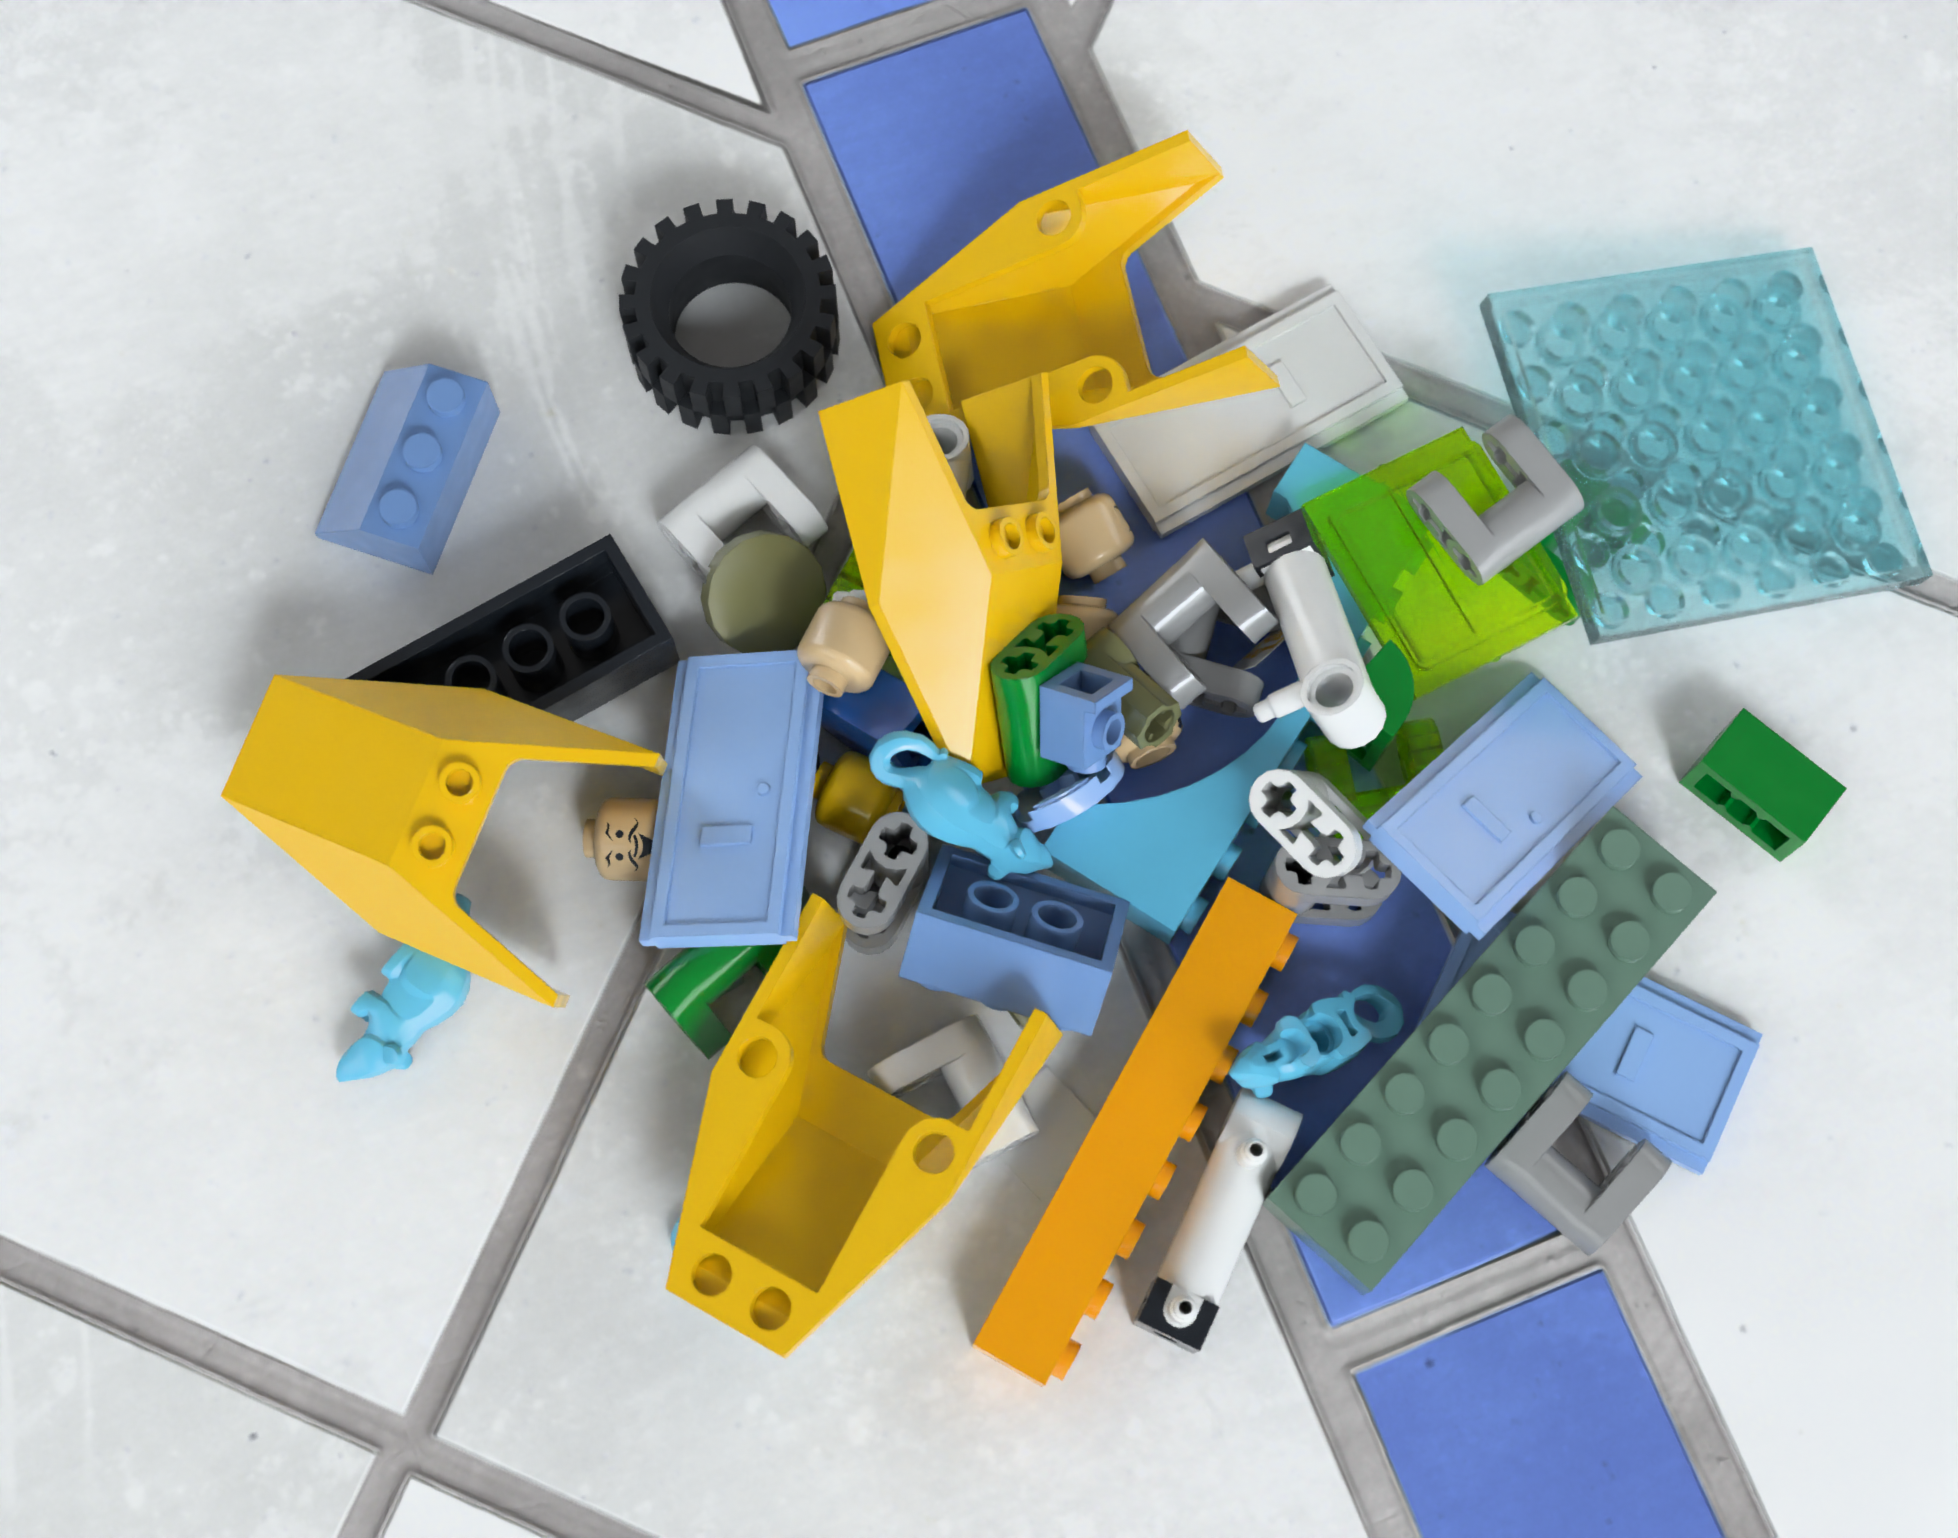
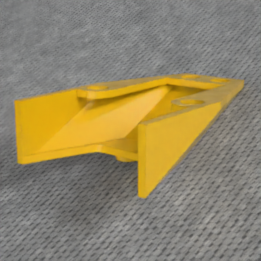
(1056, 298)
(936, 572)
(389, 793)
(809, 1170)

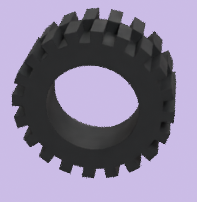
(719, 252)

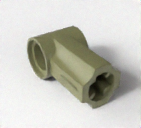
(1147, 708)

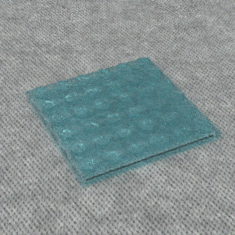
(1709, 442)

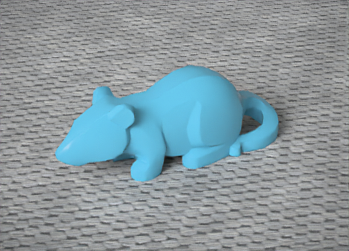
(955, 808)
(417, 998)
(1317, 1040)

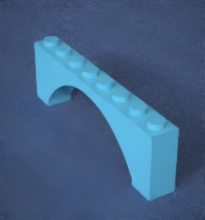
(1171, 844)

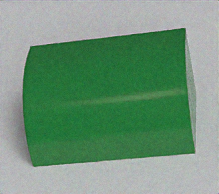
(1395, 687)
(1763, 785)

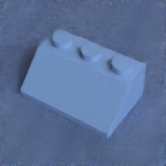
(411, 465)
(1015, 940)

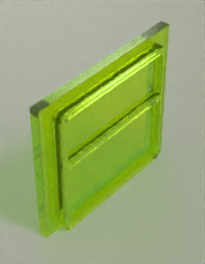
(1413, 586)

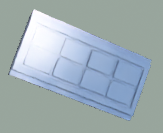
(734, 803)
(1502, 805)
(1654, 1066)

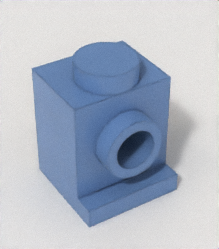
(1082, 716)

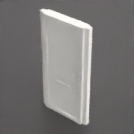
(1213, 451)

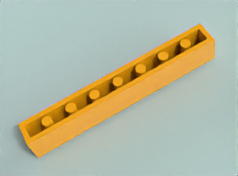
(1134, 1134)

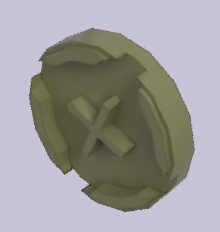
(762, 592)

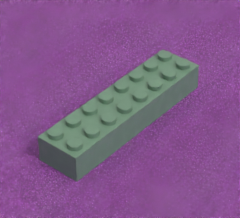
(1488, 1051)

